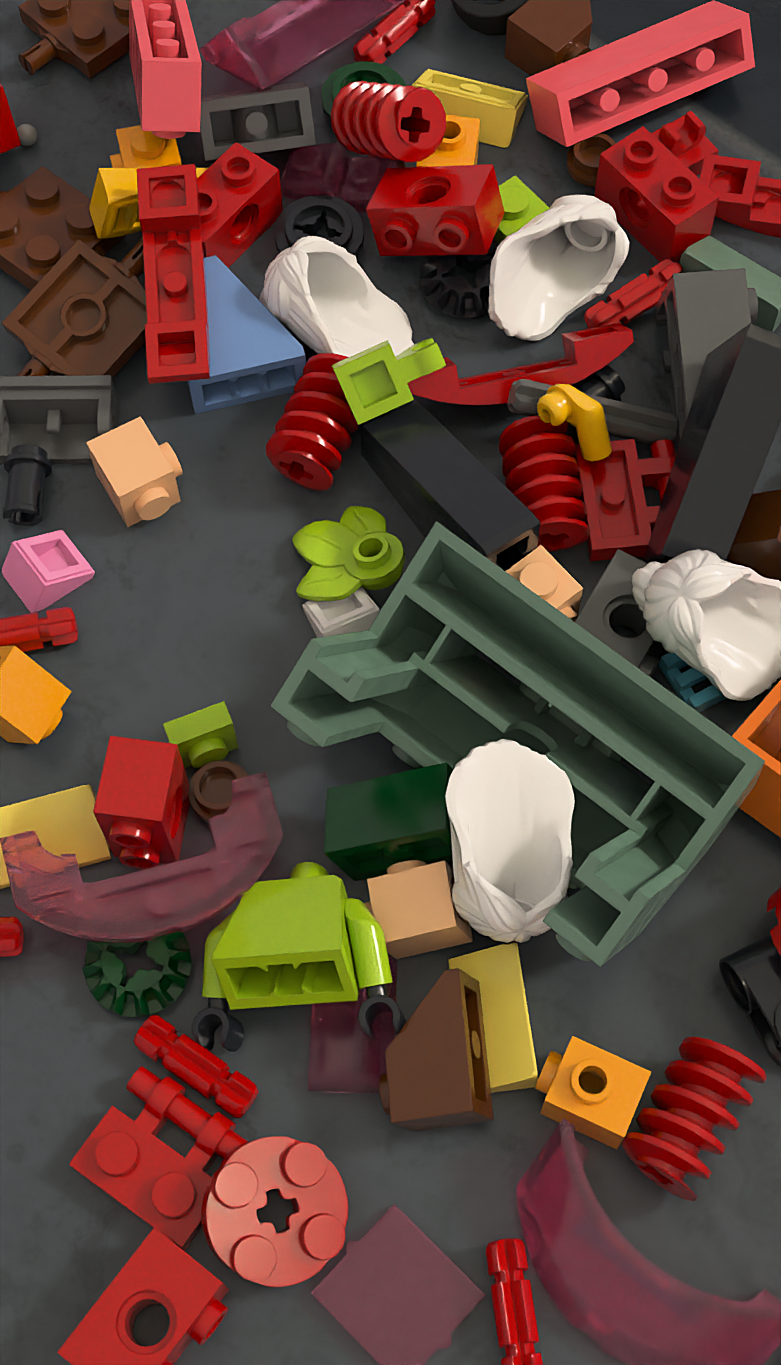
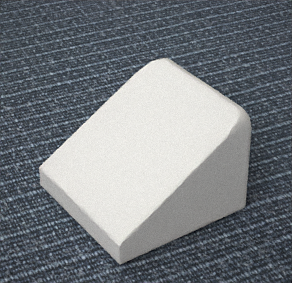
(342, 616)

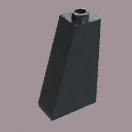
(721, 447)
(447, 484)

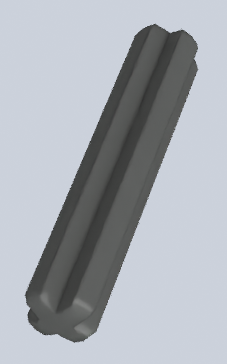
(622, 418)

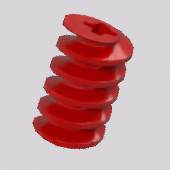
(388, 120)
(313, 427)
(543, 478)
(689, 1111)

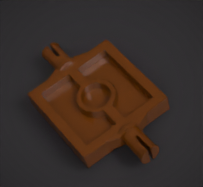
(76, 32)
(41, 224)
(83, 315)

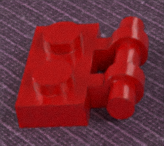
(617, 496)
(146, 1173)

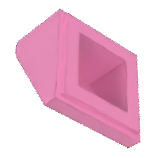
(45, 569)

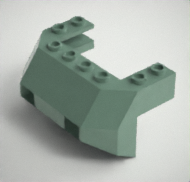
(576, 704)

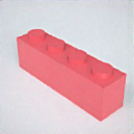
(165, 67)
(641, 72)

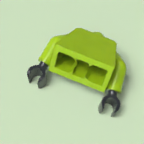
(294, 947)

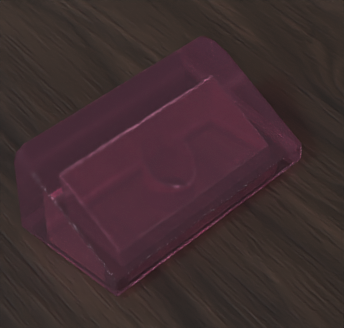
(341, 1052)

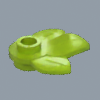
(348, 555)

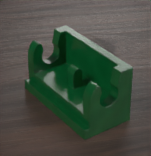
(389, 821)

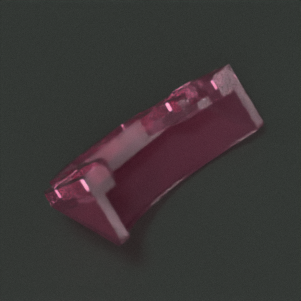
(289, 37)
(157, 898)
(614, 1290)

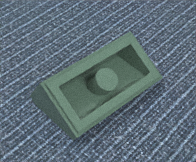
(714, 255)

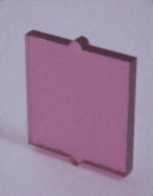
(398, 1292)

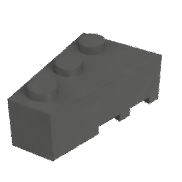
(700, 316)

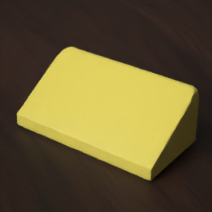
(494, 105)
(62, 823)
(504, 1015)

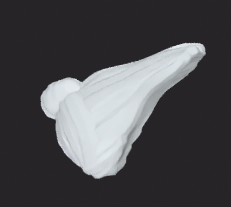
(555, 266)
(331, 301)
(715, 619)
(509, 839)

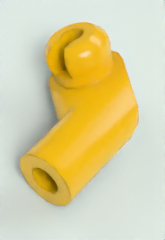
(583, 412)

